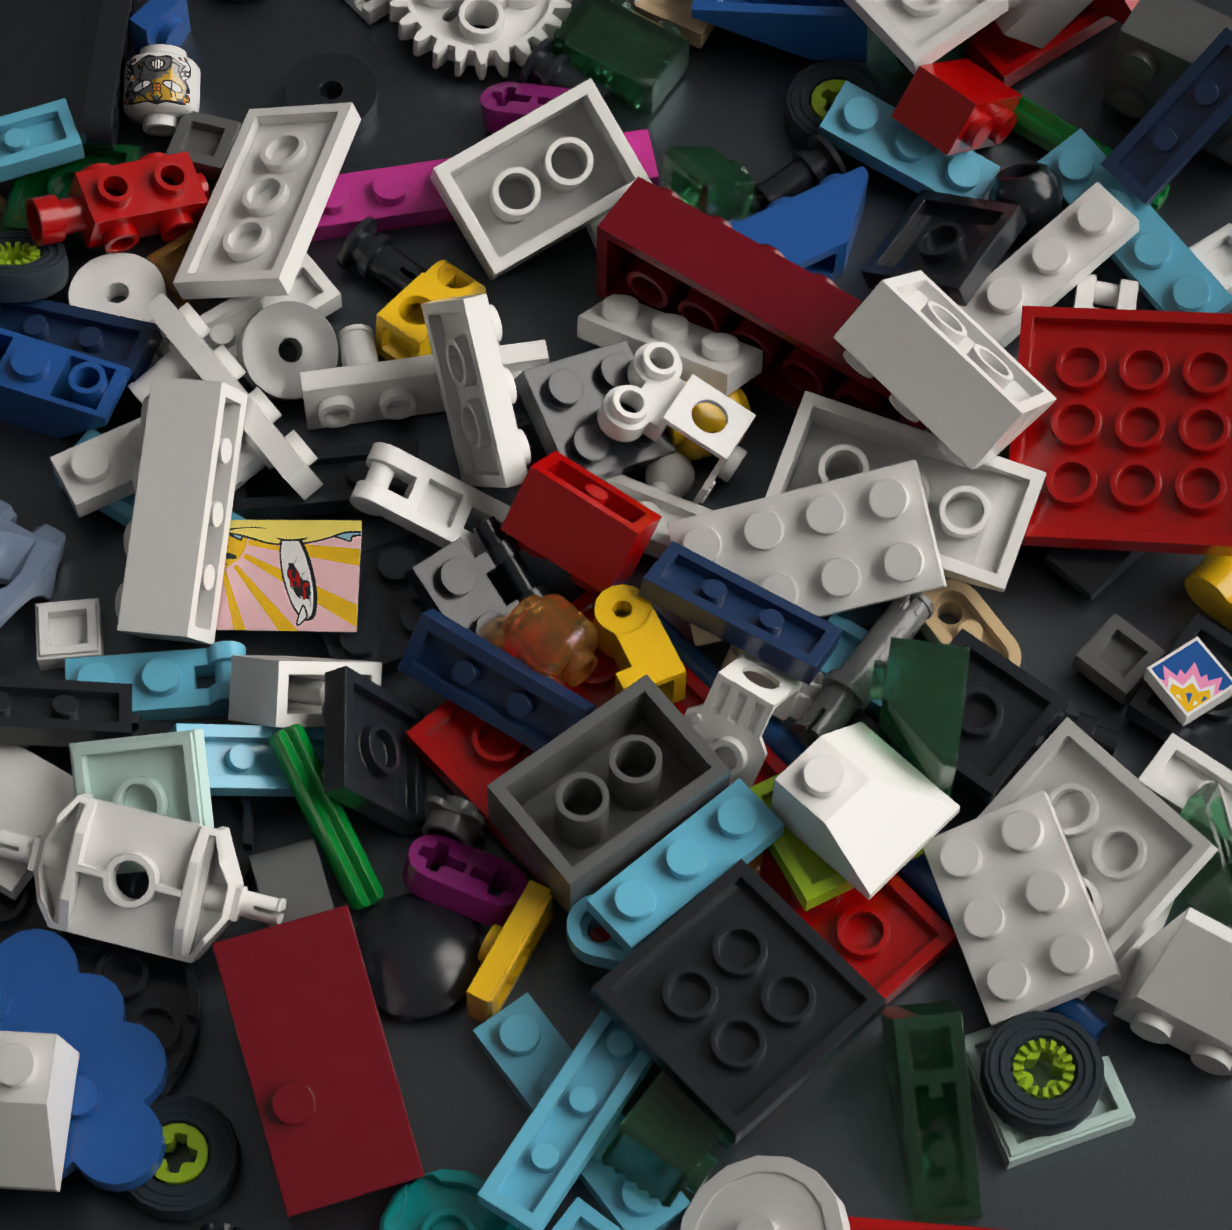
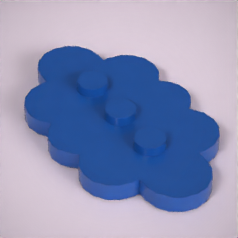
(120, 1064)

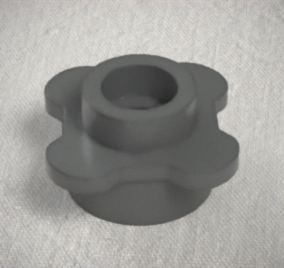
(454, 819)

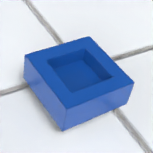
(160, 23)

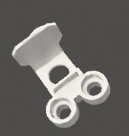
(667, 400)
(741, 706)

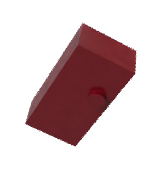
(317, 1061)

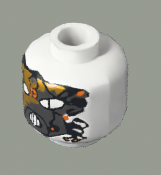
(160, 88)

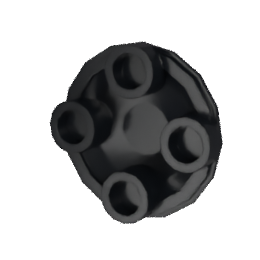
(417, 956)

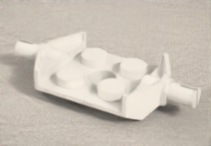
(189, 867)

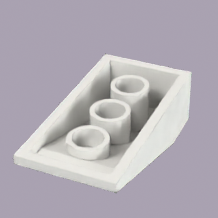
(974, 513)

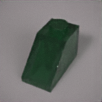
(709, 181)
(923, 703)

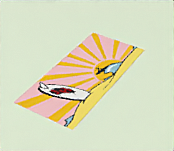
(291, 576)

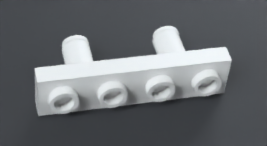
(194, 359)
(387, 389)

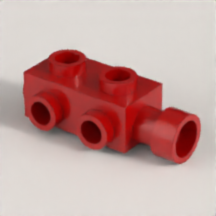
(123, 203)

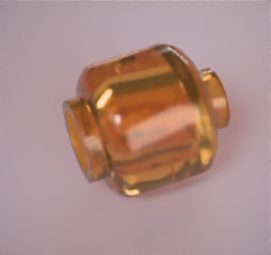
(552, 638)

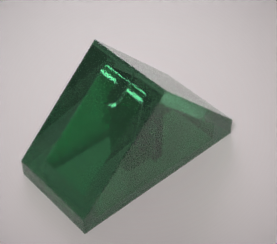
(1212, 885)

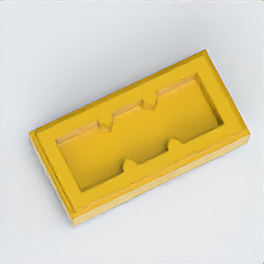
(508, 952)

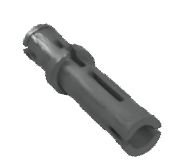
(848, 689)

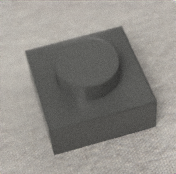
(206, 140)
(1117, 658)

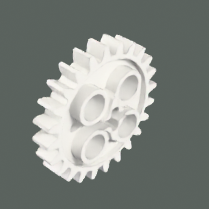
(449, 30)

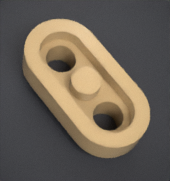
(973, 616)

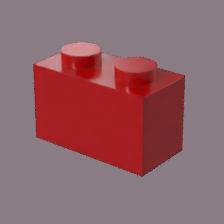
(958, 106)
(579, 523)

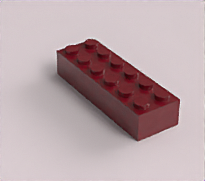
(729, 284)

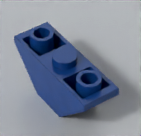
(814, 226)
(56, 387)

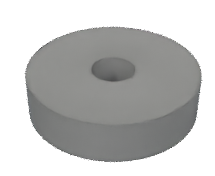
(260, 343)

